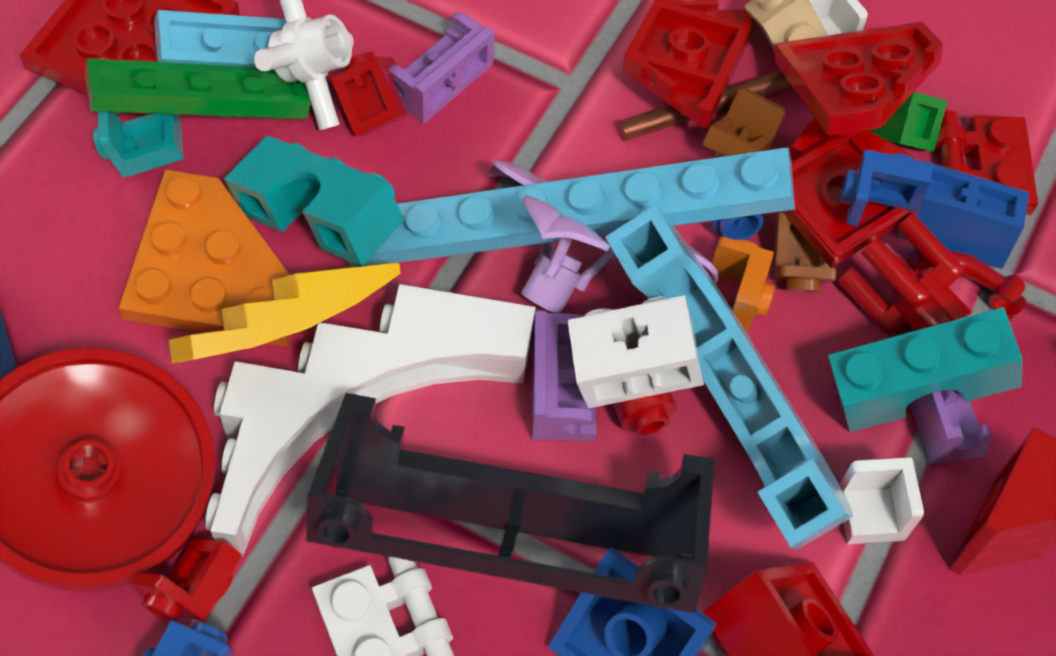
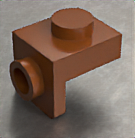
(747, 126)
(797, 260)

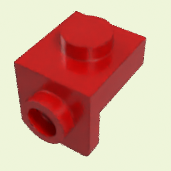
(193, 586)

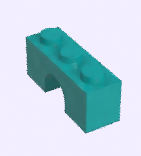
(343, 206)
(962, 355)

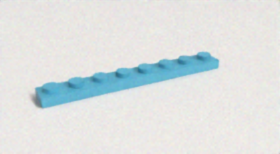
(603, 202)

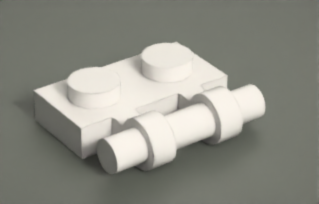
(360, 619)

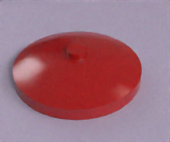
(98, 468)

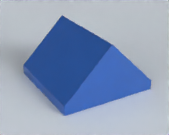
(628, 628)

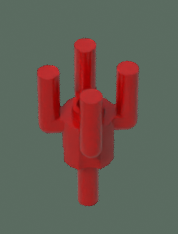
(922, 299)

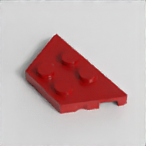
(688, 54)

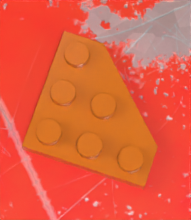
(198, 259)

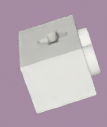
(614, 372)

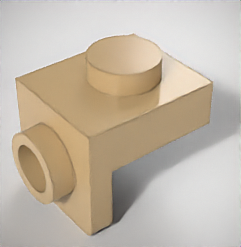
(785, 20)

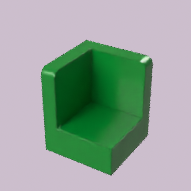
(915, 122)

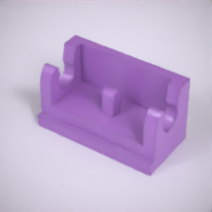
(445, 68)
(556, 398)
(949, 428)

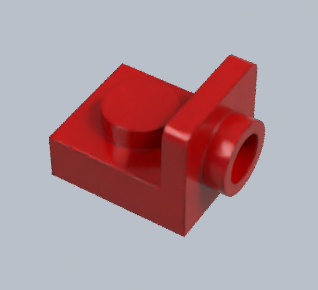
(369, 93)

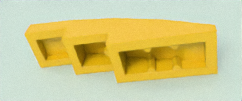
(298, 305)

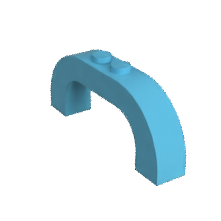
(795, 475)

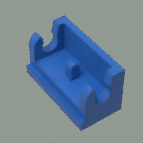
(973, 214)

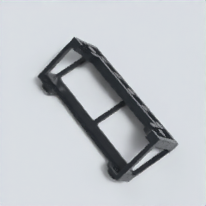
(375, 470)

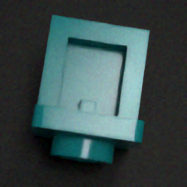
(139, 143)

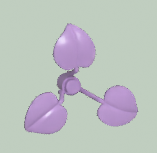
(555, 269)

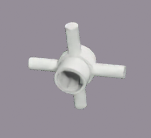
(306, 53)

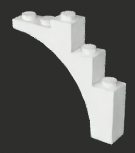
(280, 413)

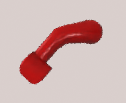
(1005, 290)

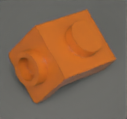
(749, 265)

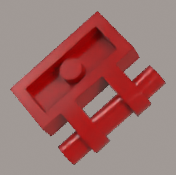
(997, 149)

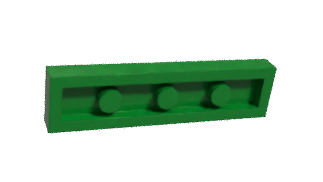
(192, 90)

